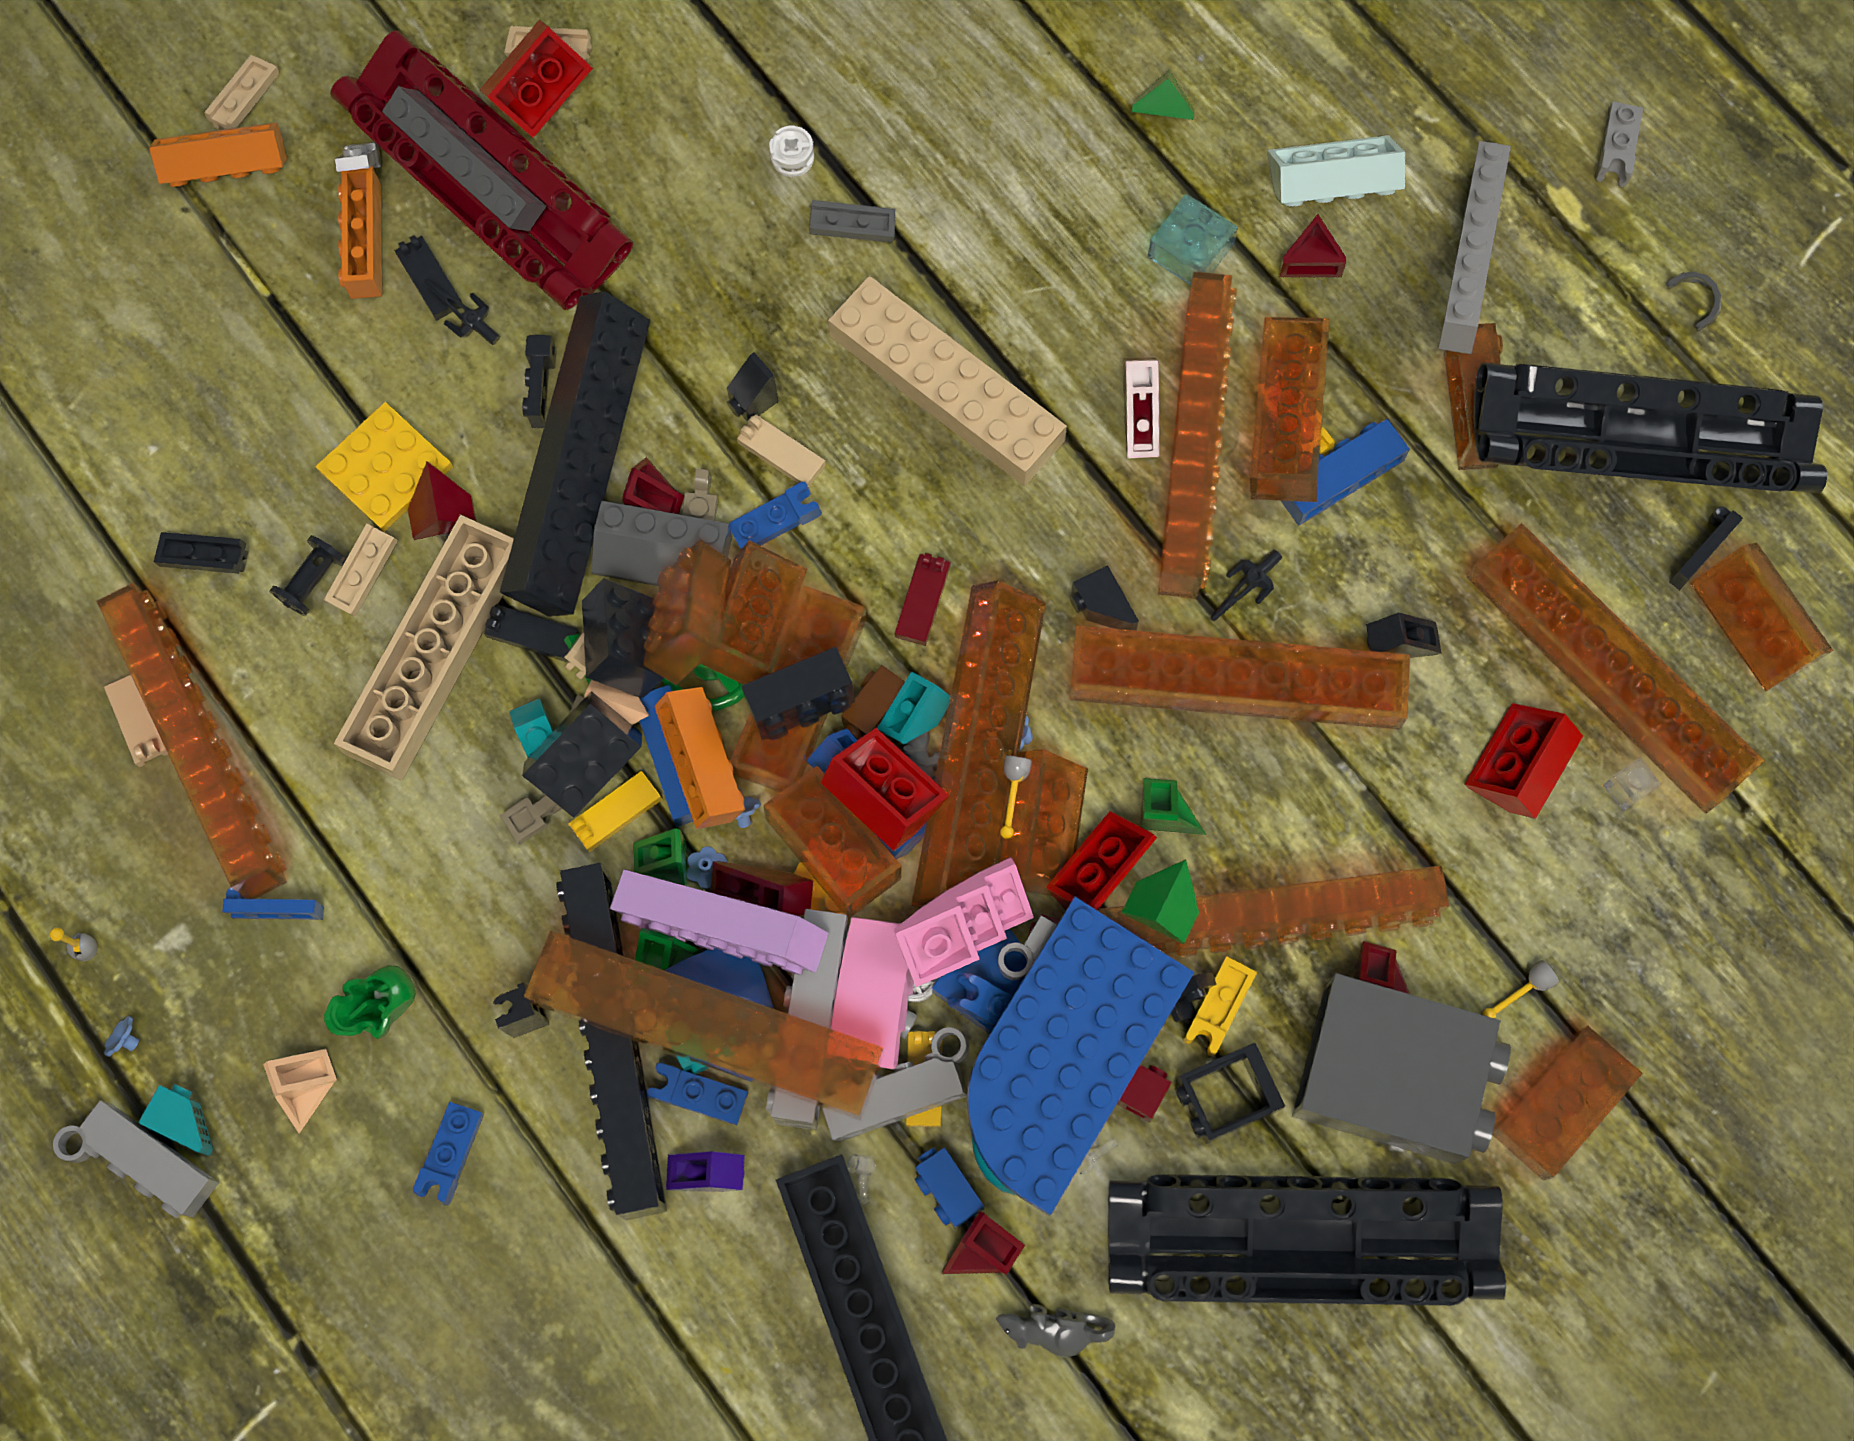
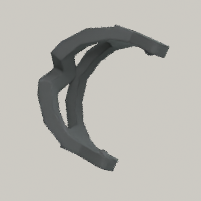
(1706, 281)

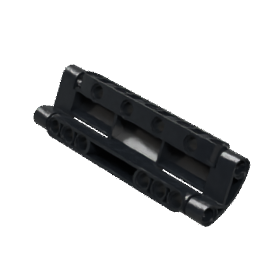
(1646, 427)
(1304, 1243)

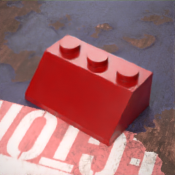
(536, 78)
(1525, 759)
(883, 788)
(1101, 862)

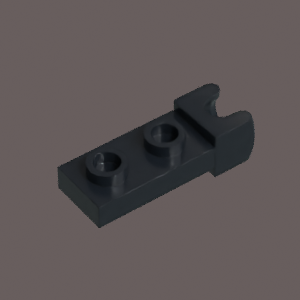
(541, 358)

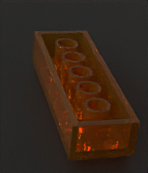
(1290, 409)
(815, 626)

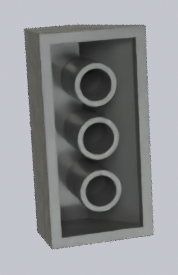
(641, 542)

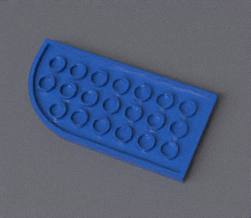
(1067, 1051)

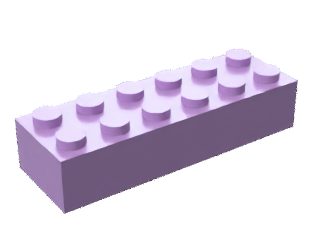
(720, 923)

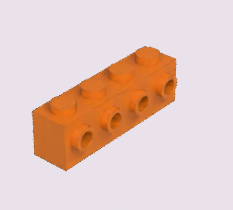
(218, 153)
(360, 233)
(699, 757)

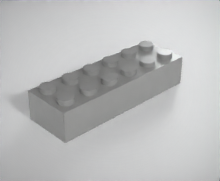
(812, 1000)

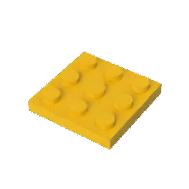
(381, 465)

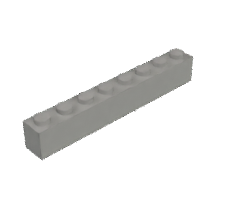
(1475, 248)

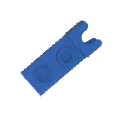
(775, 517)
(981, 999)
(699, 1094)
(449, 1152)

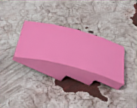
(962, 922)
(873, 987)

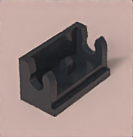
(522, 1016)

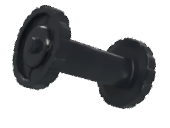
(307, 576)

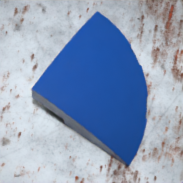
(987, 969)
(726, 973)

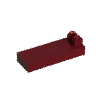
(922, 599)

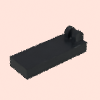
(422, 265)
(1725, 523)
(200, 553)
(528, 632)

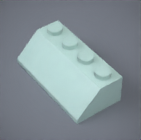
(1337, 170)

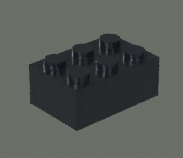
(615, 638)
(799, 694)
(582, 754)

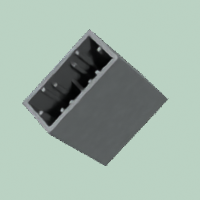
(1401, 1070)

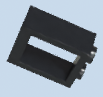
(1260, 1077)

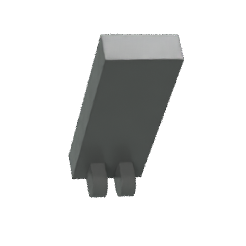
(852, 221)

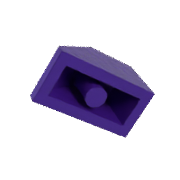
(705, 1172)

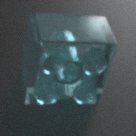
(1192, 240)

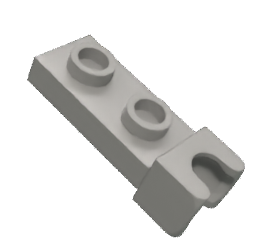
(1620, 142)
(359, 157)

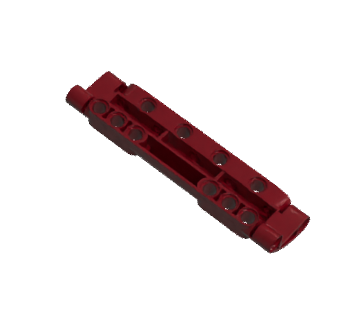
(575, 235)

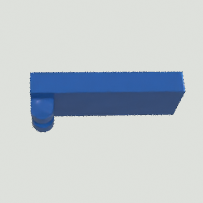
(270, 908)

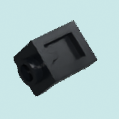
(1194, 991)

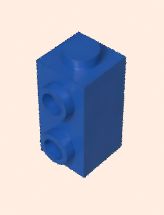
(948, 1186)

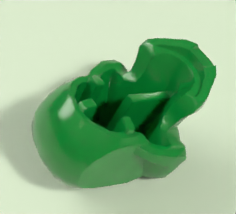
(370, 1003)

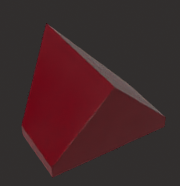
(1314, 254)
(650, 489)
(437, 504)
(1380, 967)
(984, 1249)

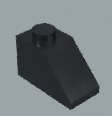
(752, 389)
(1103, 601)
(1404, 635)

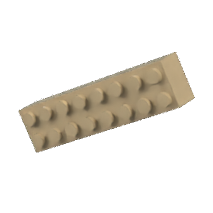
(947, 380)
(427, 650)

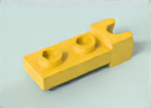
(1221, 1004)

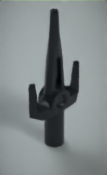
(470, 319)
(1253, 577)

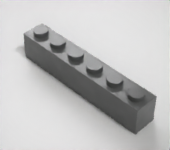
(464, 159)

